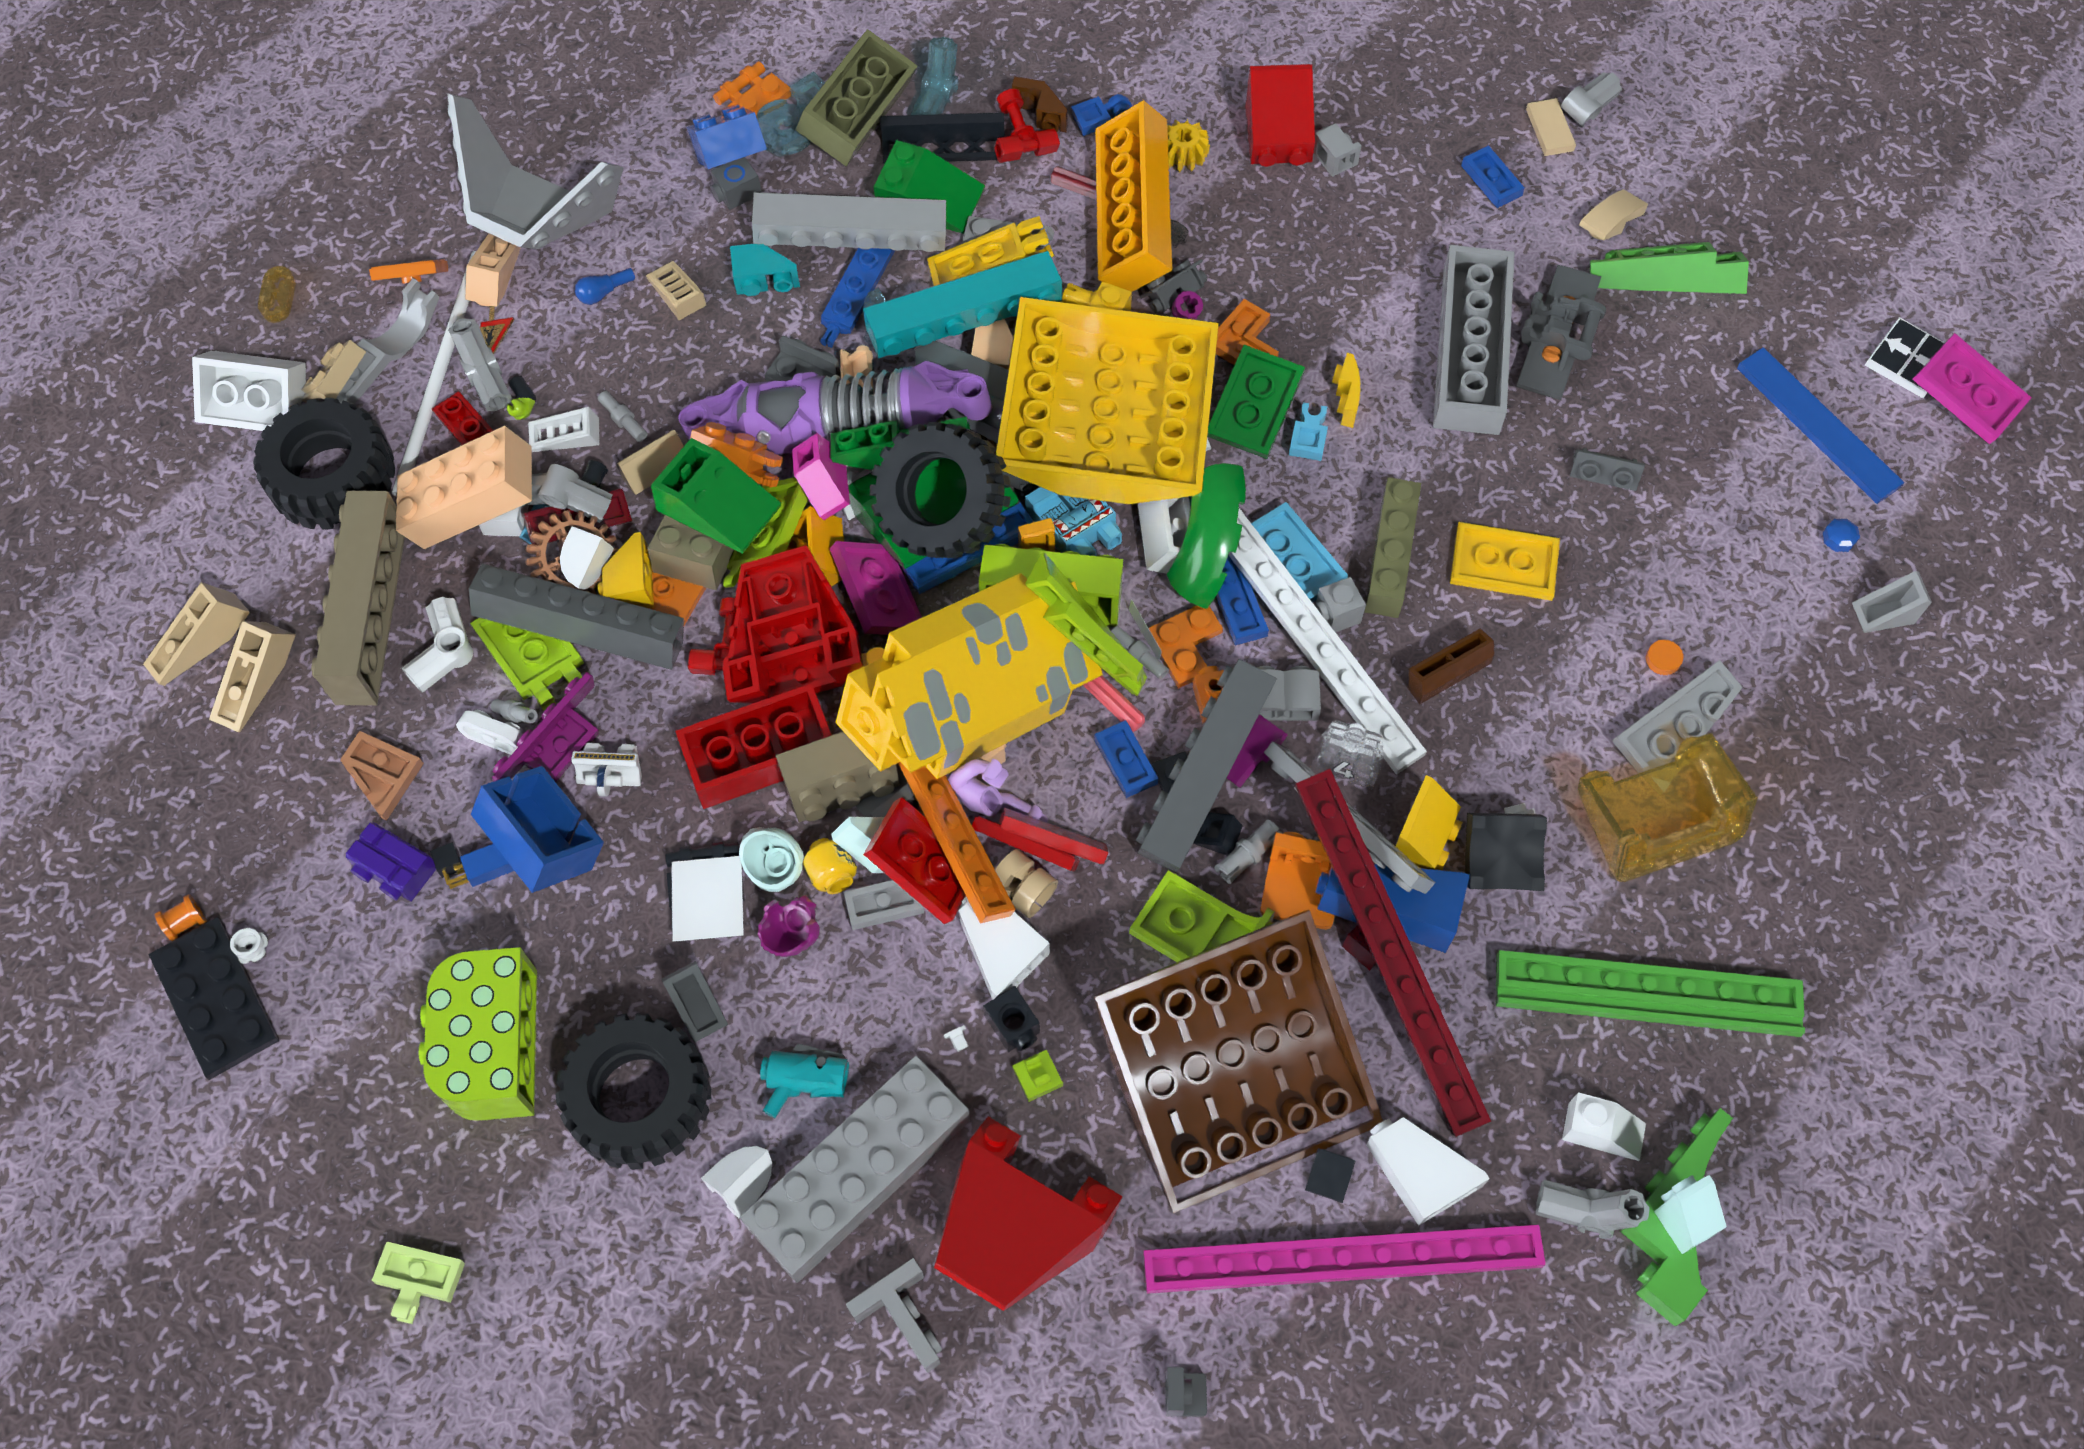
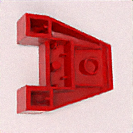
(1009, 1229)

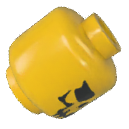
(829, 866)

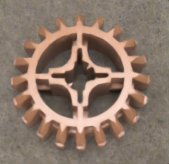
(559, 528)

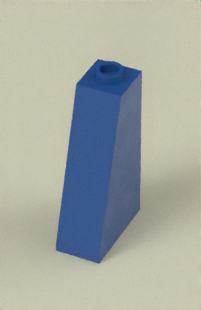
(1426, 918)

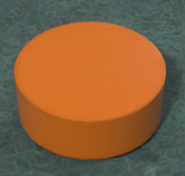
(1664, 657)

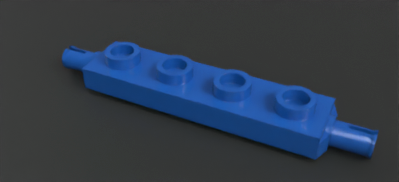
(849, 297)

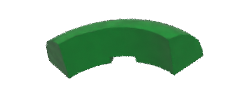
(1209, 535)

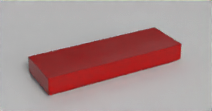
(1053, 836)
(1035, 848)

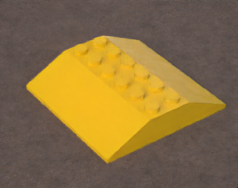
(1107, 402)

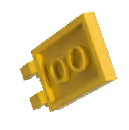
(989, 251)

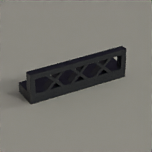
(946, 130)

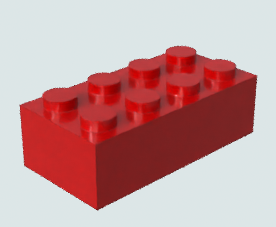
(739, 748)

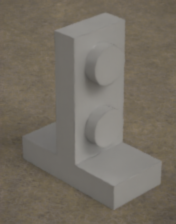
(903, 1311)

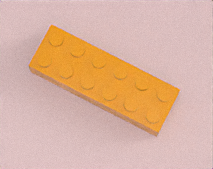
(1133, 198)

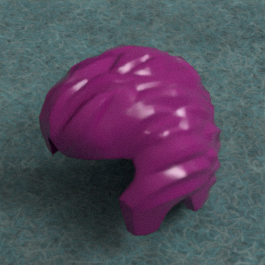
(789, 928)

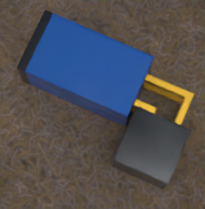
(478, 865)

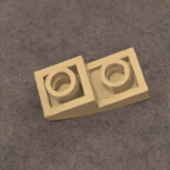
(1611, 215)

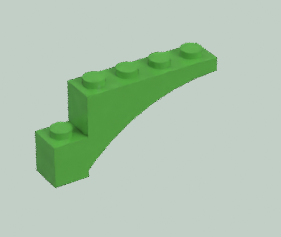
(1675, 1283)

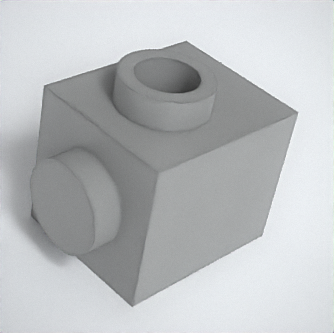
(1340, 604)

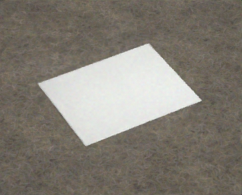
(707, 898)

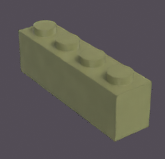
(1392, 547)

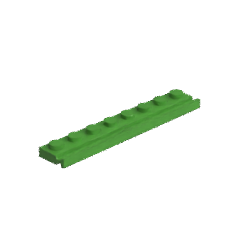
(1650, 993)

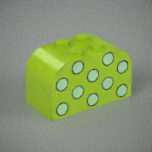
(482, 1033)

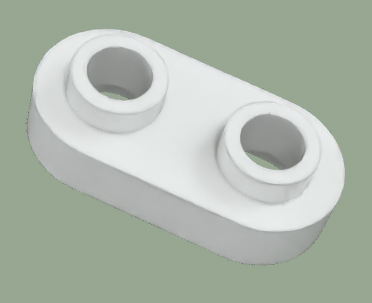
(490, 732)

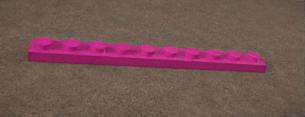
(1343, 1259)

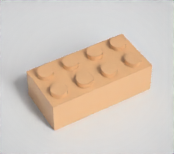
(464, 488)

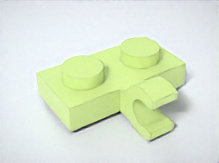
(416, 1274)

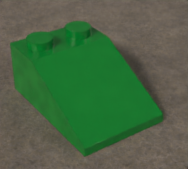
(921, 174)

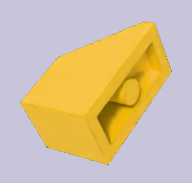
(629, 574)

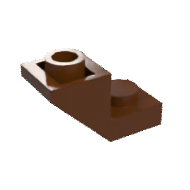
(1049, 109)

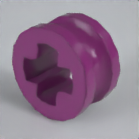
(1189, 297)

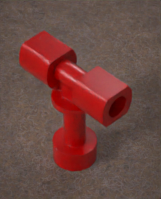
(1023, 137)
(709, 661)

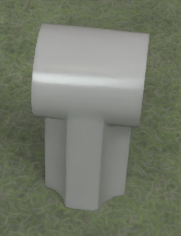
(1588, 101)

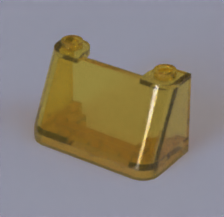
(1668, 810)

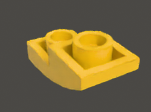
(1348, 389)

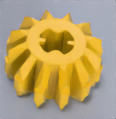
(1187, 145)

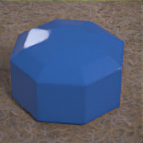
(1841, 535)

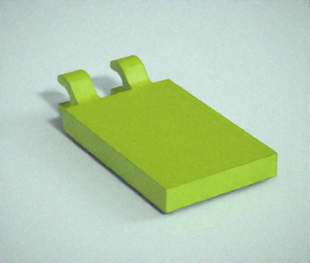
(778, 531)
(529, 658)

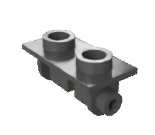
(1163, 290)
(1606, 469)

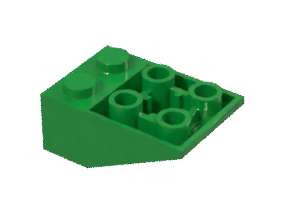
(713, 496)

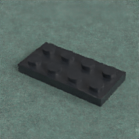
(213, 998)

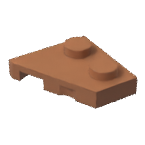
(380, 771)

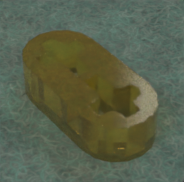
(270, 293)

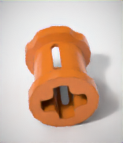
(180, 917)

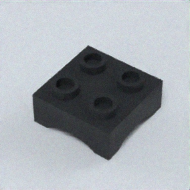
(1505, 851)

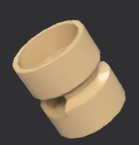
(1035, 884)

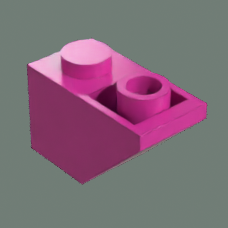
(819, 477)

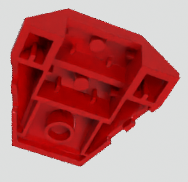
(787, 630)

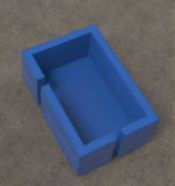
(536, 828)

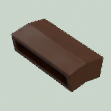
(1450, 665)

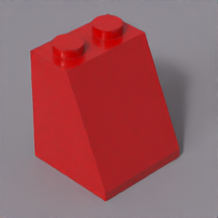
(1280, 114)

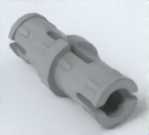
(1247, 852)

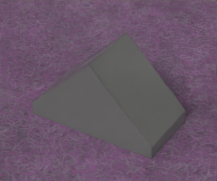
(694, 1001)

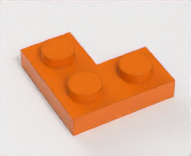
(1242, 329)
(1178, 641)

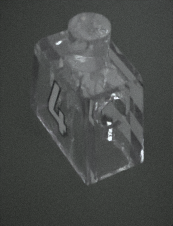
(1350, 753)

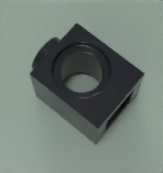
(1009, 1005)

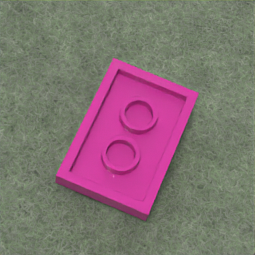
(1972, 388)
(875, 586)

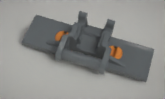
(1549, 326)

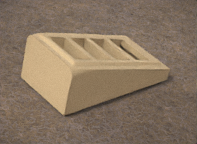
(685, 305)

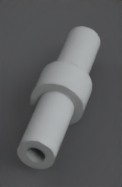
(622, 416)
(1141, 653)
(514, 711)

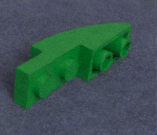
(863, 445)

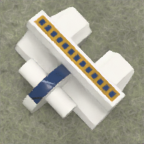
(607, 769)

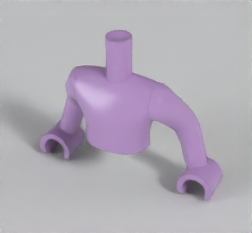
(985, 798)

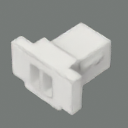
(957, 1038)

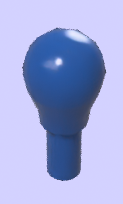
(594, 288)

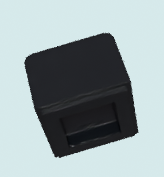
(1219, 833)
(1330, 1175)

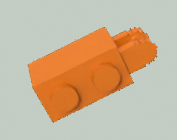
(740, 450)

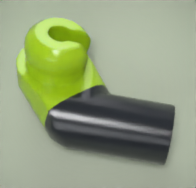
(525, 398)

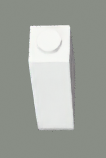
(1003, 948)
(1423, 1169)

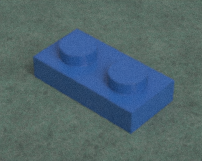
(1492, 176)
(1126, 759)

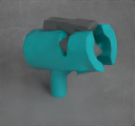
(804, 1071)

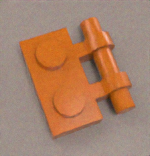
(761, 93)

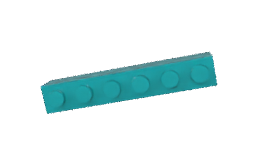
(960, 304)

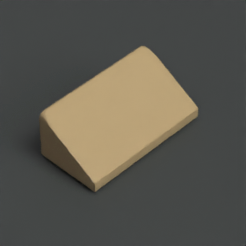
(647, 463)

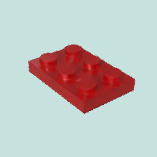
(914, 860)

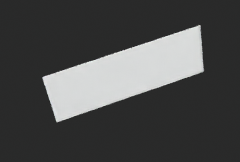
(1145, 630)

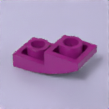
(1253, 749)

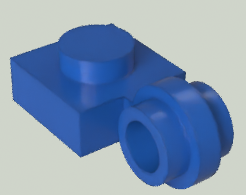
(1094, 113)

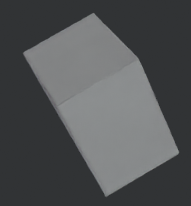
(1894, 604)

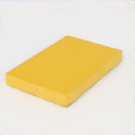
(1505, 561)

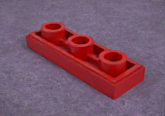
(461, 419)

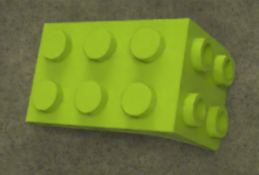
(1187, 920)

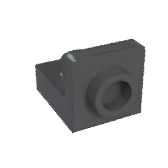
(1185, 1393)

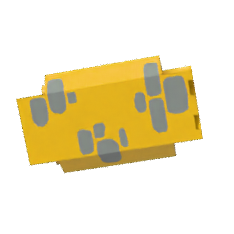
(963, 681)

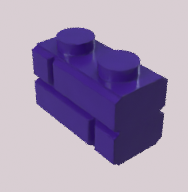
(390, 861)

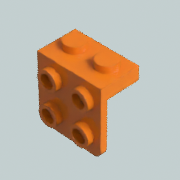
(1293, 878)

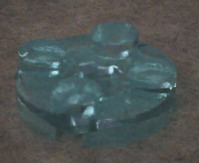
(782, 141)

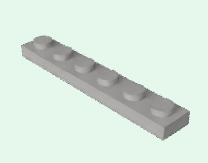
(1382, 851)

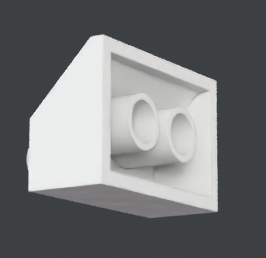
(245, 389)

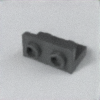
(799, 358)

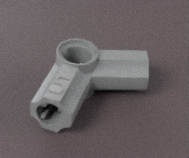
(480, 364)
(564, 490)
(1592, 1208)

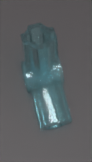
(939, 78)

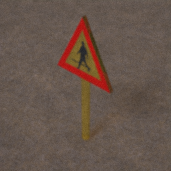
(495, 330)

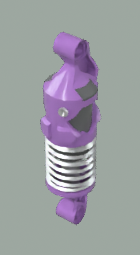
(796, 409)

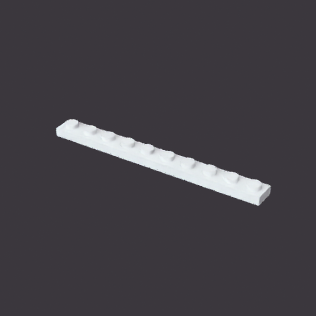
(1324, 648)

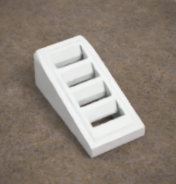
(579, 438)

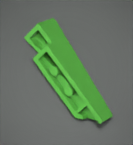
(1673, 268)

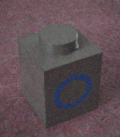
(735, 183)

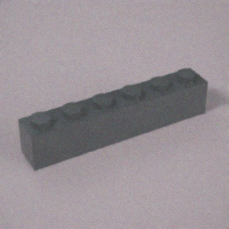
(576, 616)
(1206, 766)

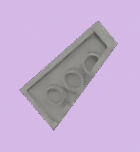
(1683, 715)

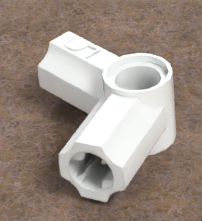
(437, 659)

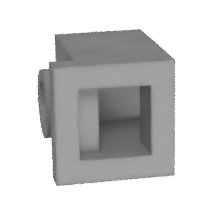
(1336, 149)

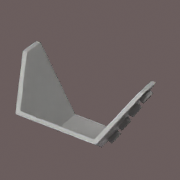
(513, 201)

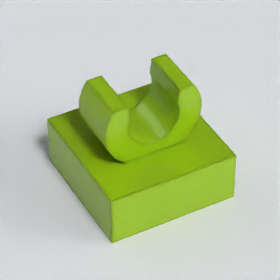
(1037, 1075)

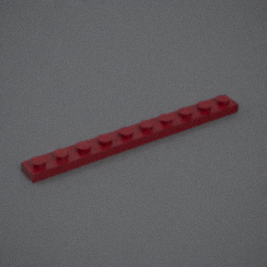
(1393, 953)

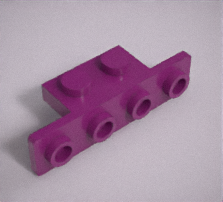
(555, 737)

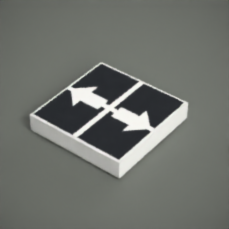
(1904, 354)

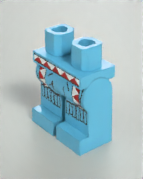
(1076, 520)

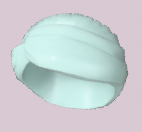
(771, 858)

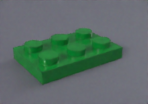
(1255, 401)

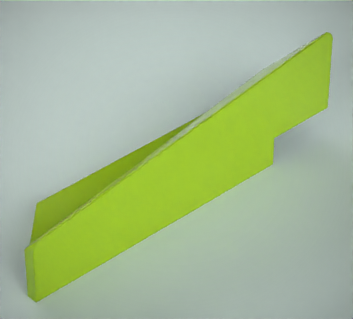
(1082, 626)

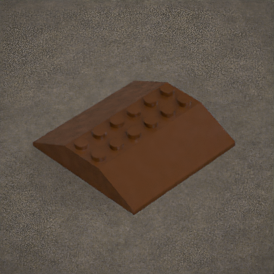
(1235, 1055)

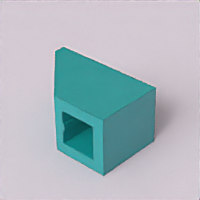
(754, 262)

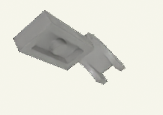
(393, 344)

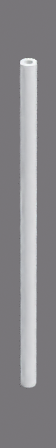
(434, 385)

